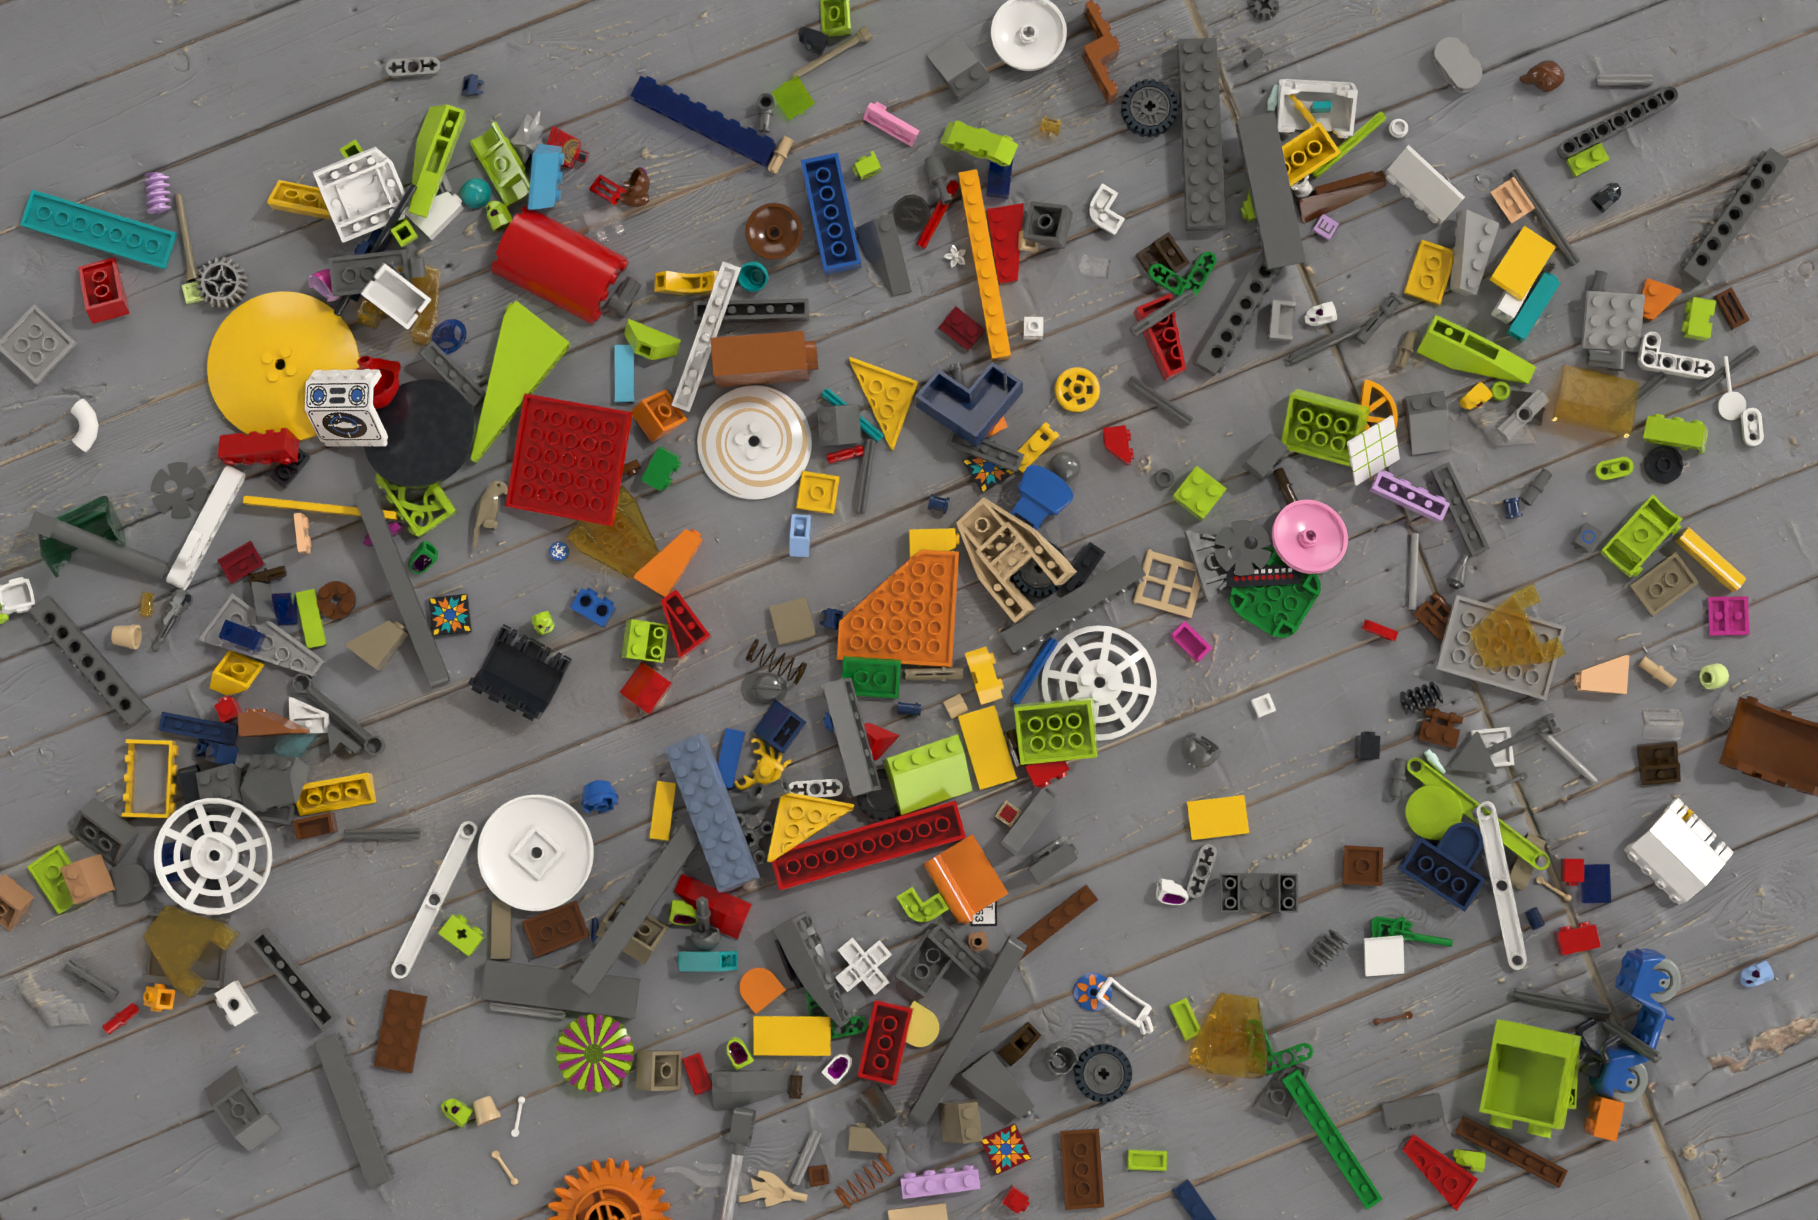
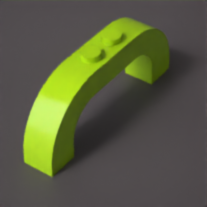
(403, 229)

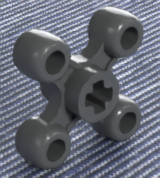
(756, 834)

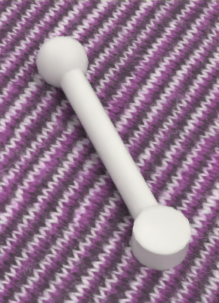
(515, 1132)

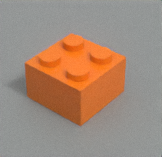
(1604, 1117)

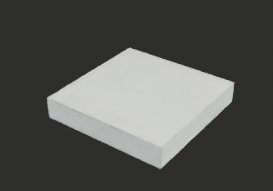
(1493, 736)
(1383, 955)

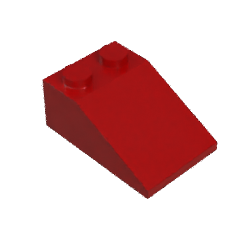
(103, 290)

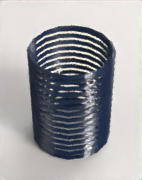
(1533, 918)

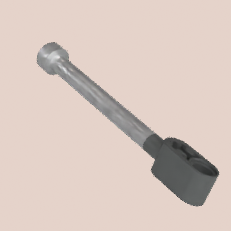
(740, 1136)

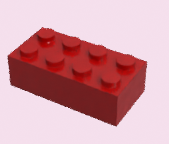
(885, 1042)

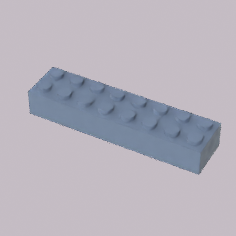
(712, 813)

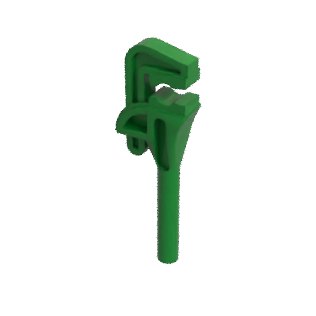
(1401, 927)

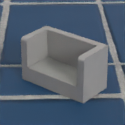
(1281, 321)

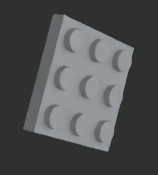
(1613, 321)
(36, 344)

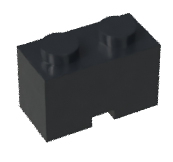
(1367, 746)

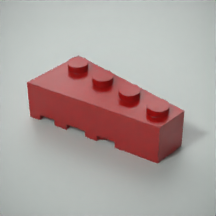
(1163, 339)
(259, 447)

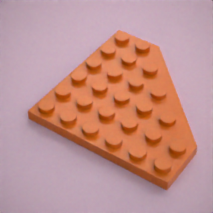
(907, 614)

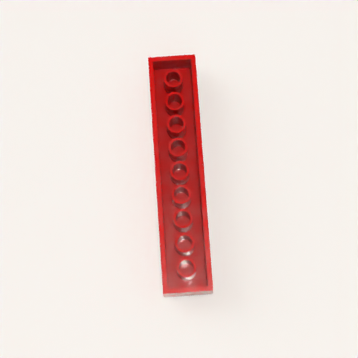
(869, 845)

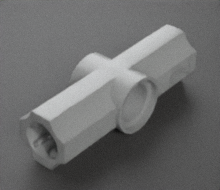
(1530, 407)

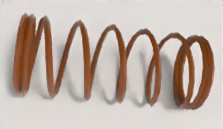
(840, 1192)

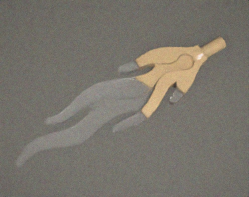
(748, 1189)

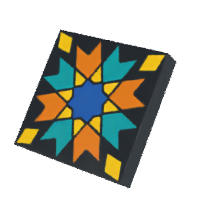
(985, 473)
(450, 614)

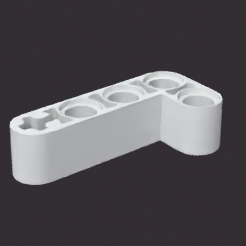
(1674, 360)

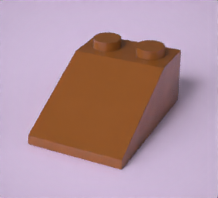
(263, 724)

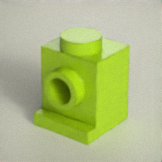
(866, 166)

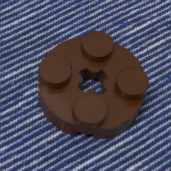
(345, 606)

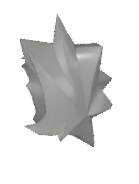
(528, 137)

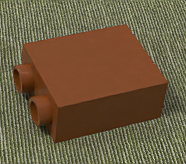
(763, 358)

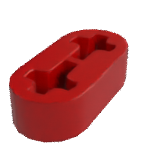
(1380, 630)

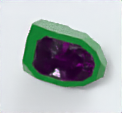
(423, 558)

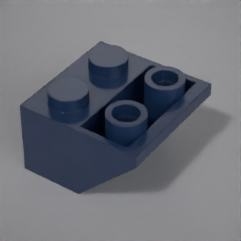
(780, 726)

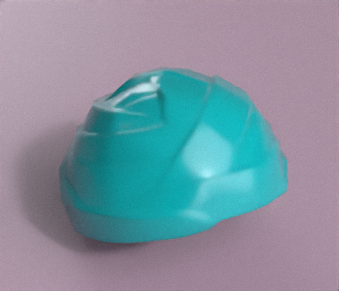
(475, 193)
(753, 276)

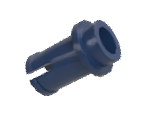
(909, 709)

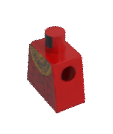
(570, 147)

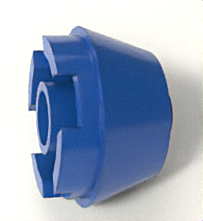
(599, 796)

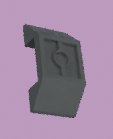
(1259, 892)
(241, 1109)

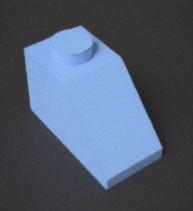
(800, 535)

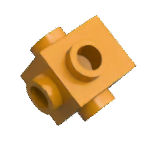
(159, 997)

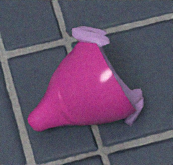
(322, 283)

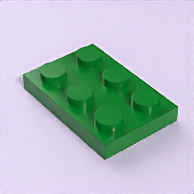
(873, 676)

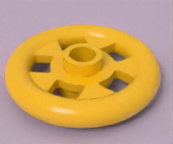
(1090, 380)

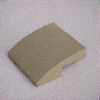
(792, 621)

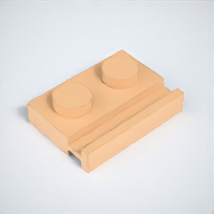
(1512, 200)
(302, 534)

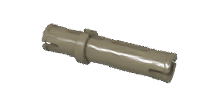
(910, 674)

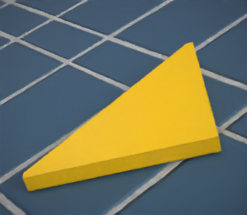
(887, 396)
(801, 818)

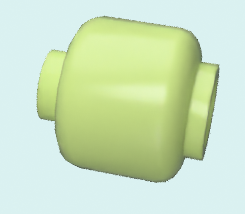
(1714, 676)

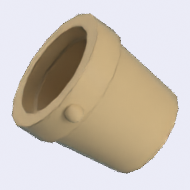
(127, 636)
(485, 1111)

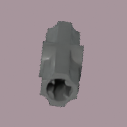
(760, 795)

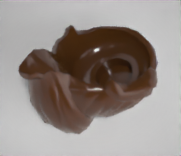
(1545, 76)
(636, 189)

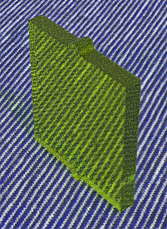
(793, 97)

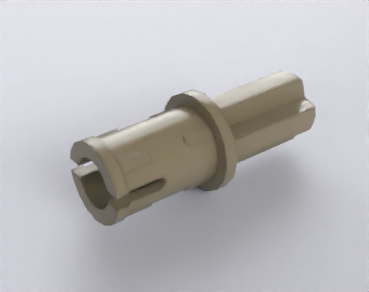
(1406, 349)

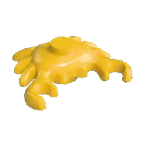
(767, 768)

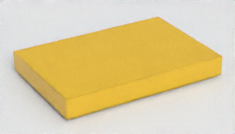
(1430, 272)
(1217, 817)

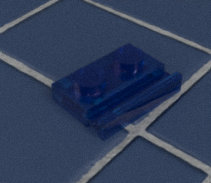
(1596, 884)

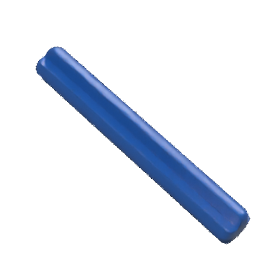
(1034, 671)

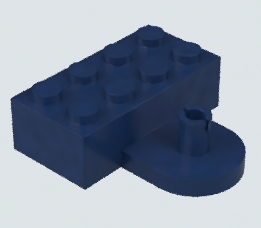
(1447, 866)

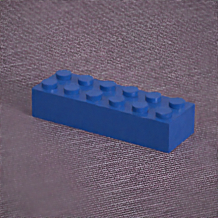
(831, 213)

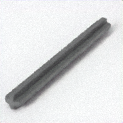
(1546, 220)

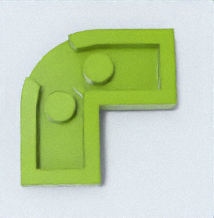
(920, 910)

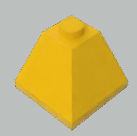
(235, 673)

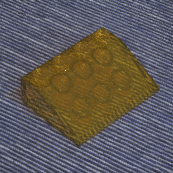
(1596, 401)

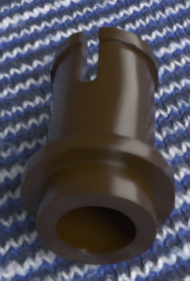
(795, 1087)

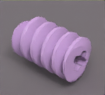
(157, 192)

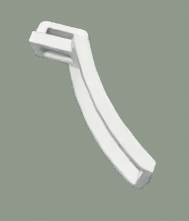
(1143, 1015)

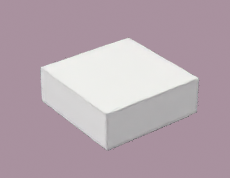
(1263, 705)

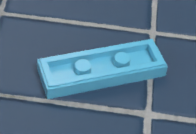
(624, 374)

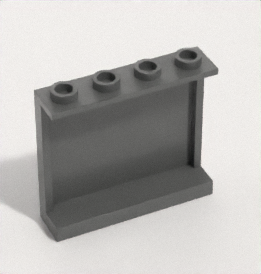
(208, 966)

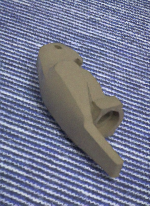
(488, 508)

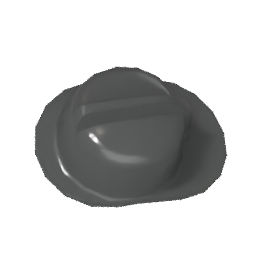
(764, 688)

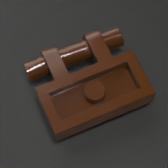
(1431, 618)
(1440, 734)

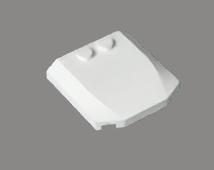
(360, 192)

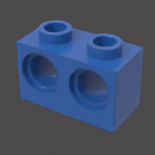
(591, 611)

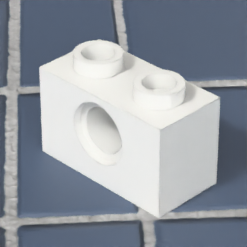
(246, 1008)

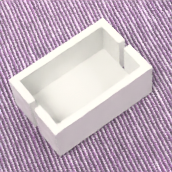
(395, 296)

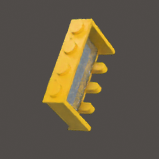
(150, 778)

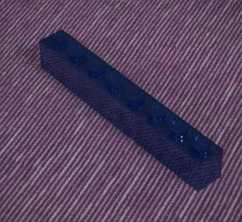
(703, 121)

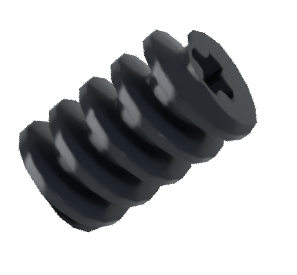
(1420, 696)

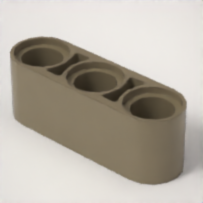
(1520, 870)

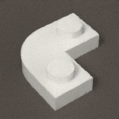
(1100, 211)

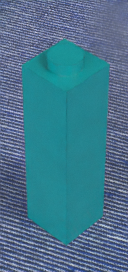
(1533, 307)

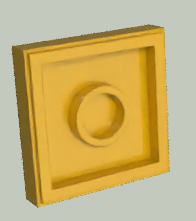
(817, 492)

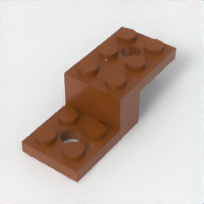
(1100, 51)

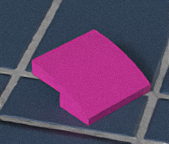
(1728, 616)

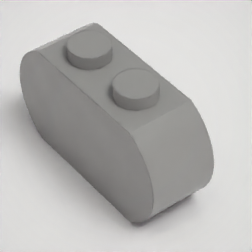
(1457, 64)

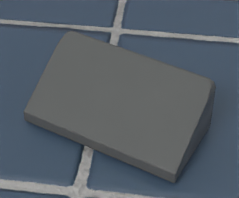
(262, 601)

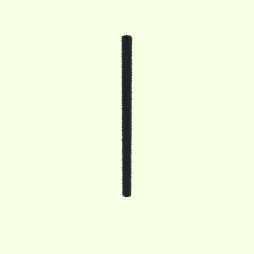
(382, 238)

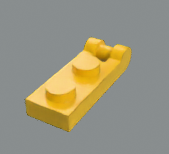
(1036, 446)

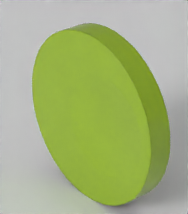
(1433, 810)

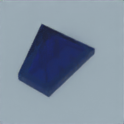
(285, 608)

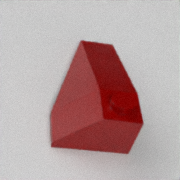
(727, 910)

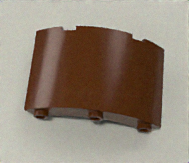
(1772, 746)

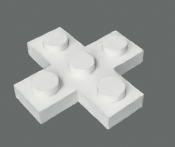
(863, 966)

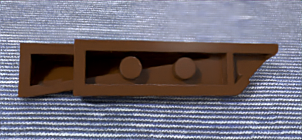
(1339, 193)

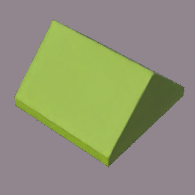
(835, 17)

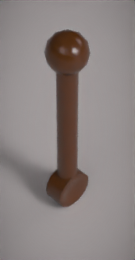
(1408, 1015)

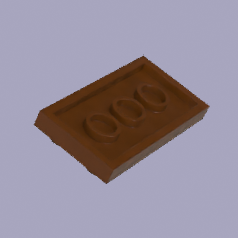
(400, 1031)
(1082, 1168)

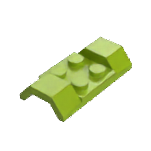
(502, 165)

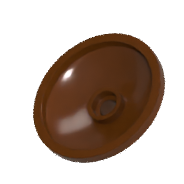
(772, 218)

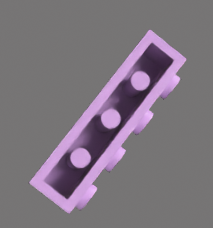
(1408, 496)
(940, 1182)

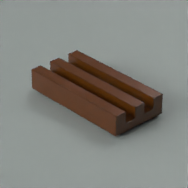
(1725, 312)

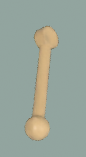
(1540, 880)
(496, 1154)

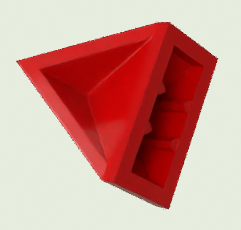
(879, 739)

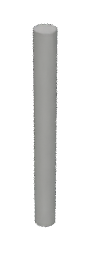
(1413, 571)
(1569, 757)

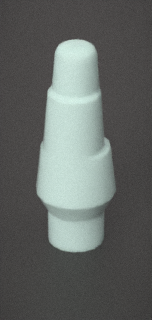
(1273, 100)
(1434, 761)

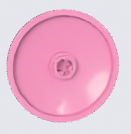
(1309, 536)

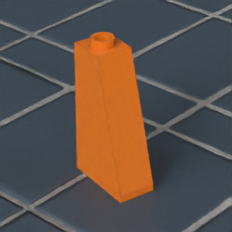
(668, 566)

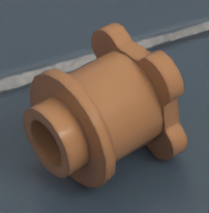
(971, 937)

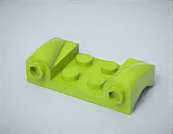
(1641, 536)

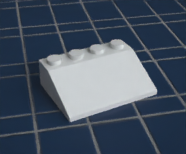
(1423, 185)

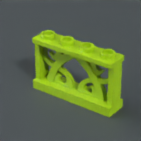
(441, 502)

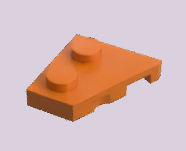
(1657, 297)

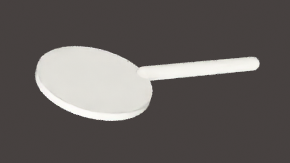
(1731, 403)

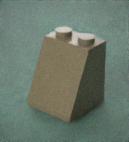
(379, 643)
(960, 1121)

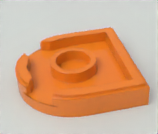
(760, 988)

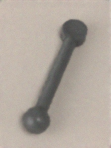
(1523, 776)

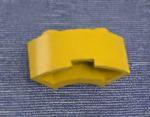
(983, 675)

